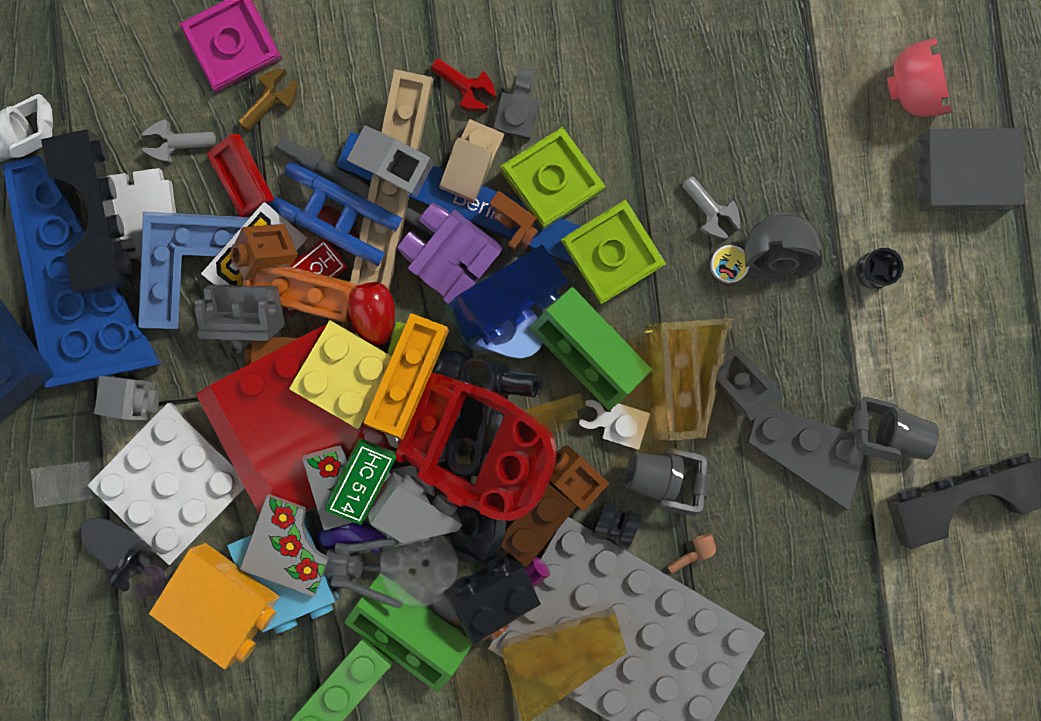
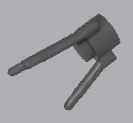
(346, 565)

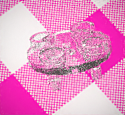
(429, 582)

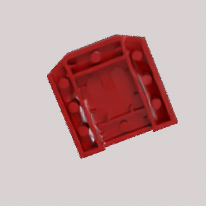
(271, 426)

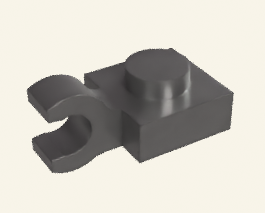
(517, 111)

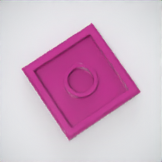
(230, 42)

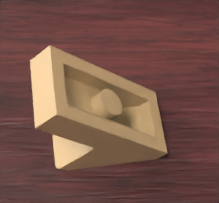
(471, 160)

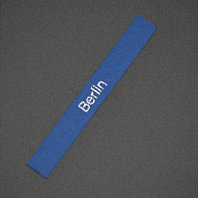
(478, 212)

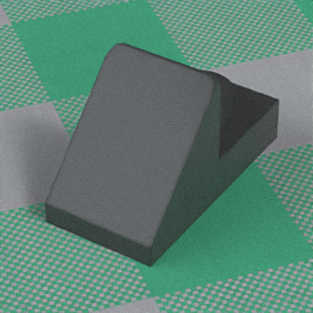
(746, 385)

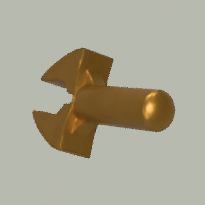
(269, 98)

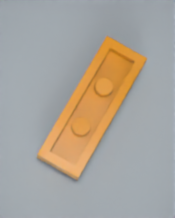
(406, 376)

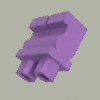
(453, 255)

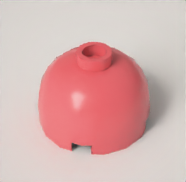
(920, 80)

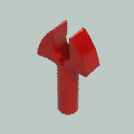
(465, 85)

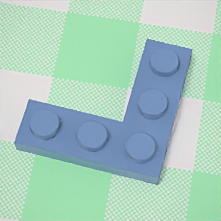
(162, 246)

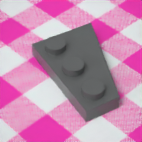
(811, 450)

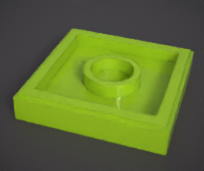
(552, 178)
(613, 252)

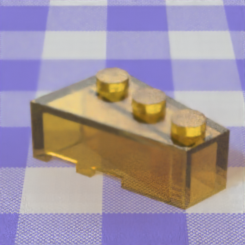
(684, 375)
(560, 659)

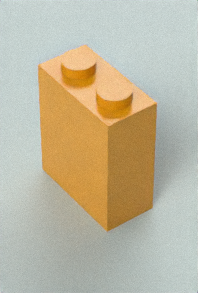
(215, 606)

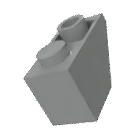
(391, 160)
(126, 398)
(410, 513)

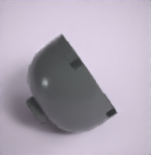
(781, 247)

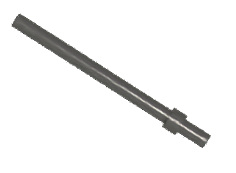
(315, 162)

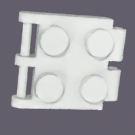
(147, 194)

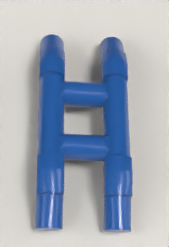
(353, 205)

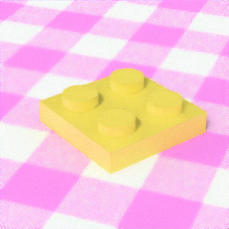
(342, 374)

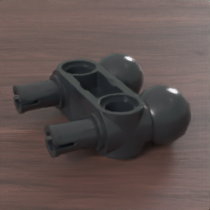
(476, 421)

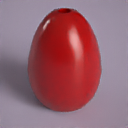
(372, 312)

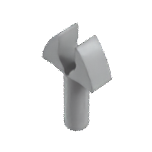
(175, 141)
(712, 209)

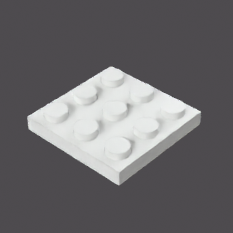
(169, 483)

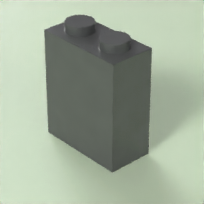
(969, 169)

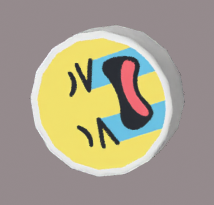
(728, 264)

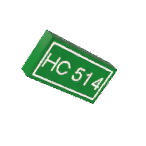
(360, 481)

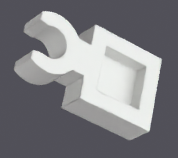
(621, 424)

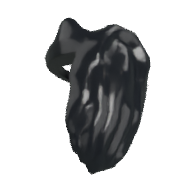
(117, 549)

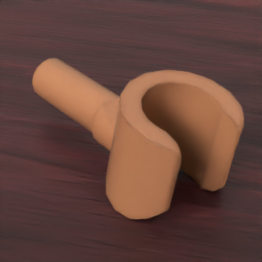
(704, 548)

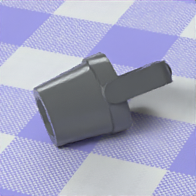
(897, 434)
(662, 477)

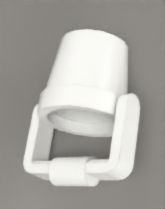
(15, 131)

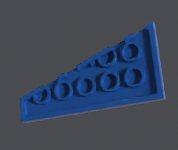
(73, 331)

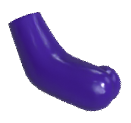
(349, 534)

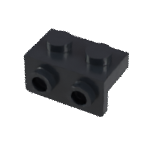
(492, 597)

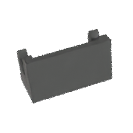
(239, 312)

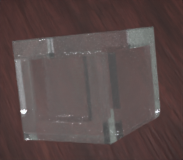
(61, 484)

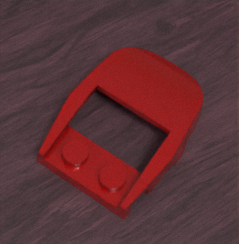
(514, 468)

